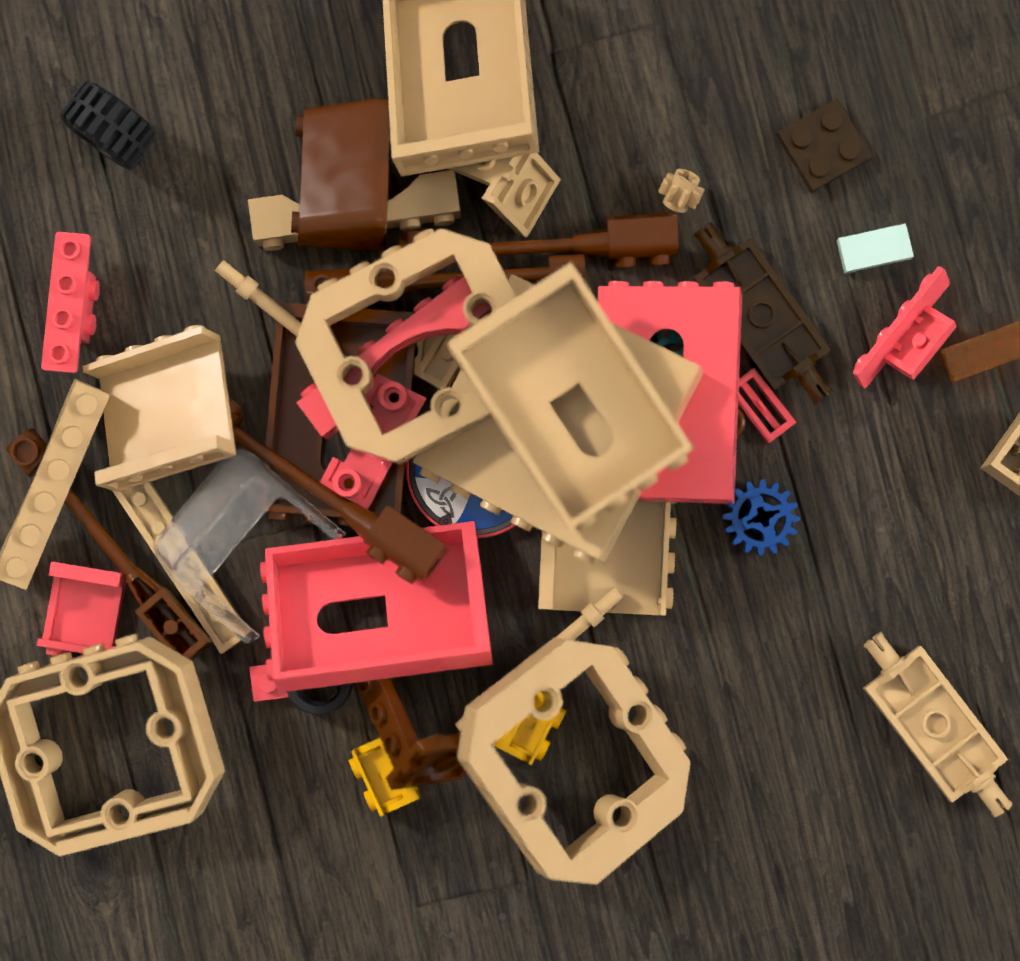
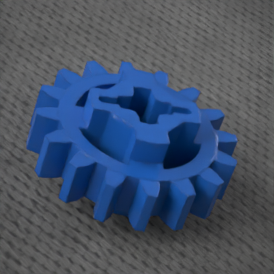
(766, 533)

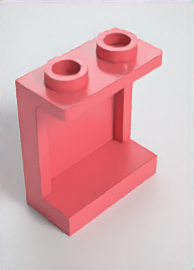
(82, 608)

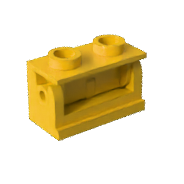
(528, 737)
(374, 766)

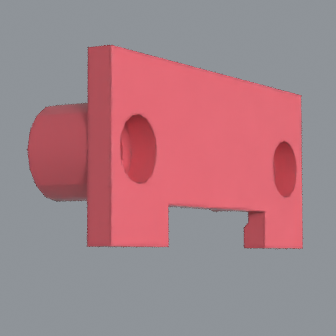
(366, 470)

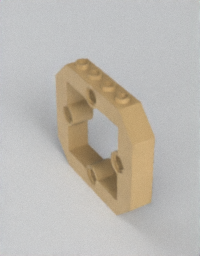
(359, 290)
(192, 746)
(642, 813)

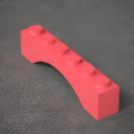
(431, 319)

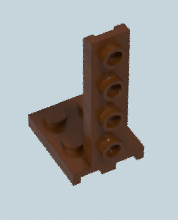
(413, 759)

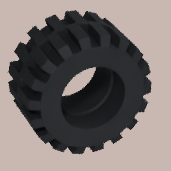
(108, 124)

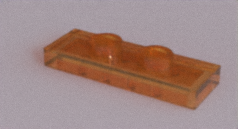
(982, 352)

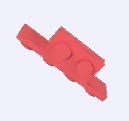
(69, 303)
(912, 336)

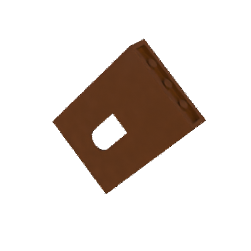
(291, 431)

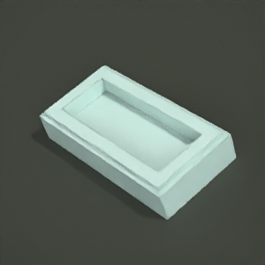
(875, 248)

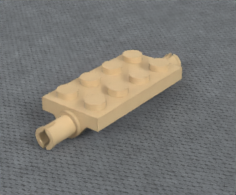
(936, 724)

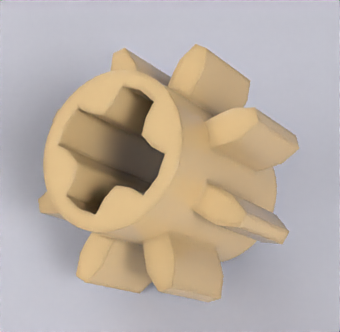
(681, 190)

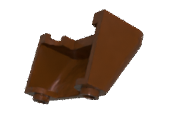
(343, 175)

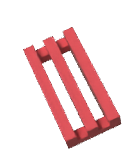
(772, 398)

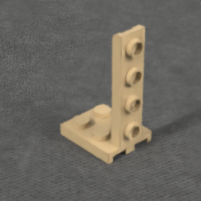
(516, 188)

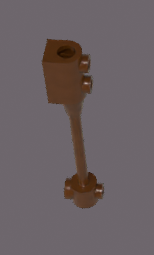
(623, 240)
(317, 277)
(387, 534)
(157, 604)

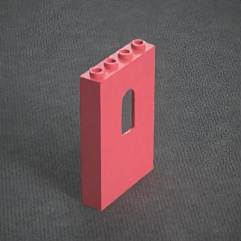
(712, 339)
(429, 623)

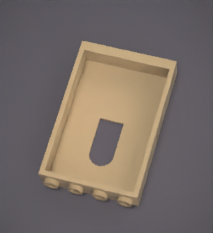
(465, 119)
(538, 352)

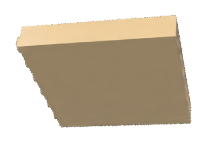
(489, 468)

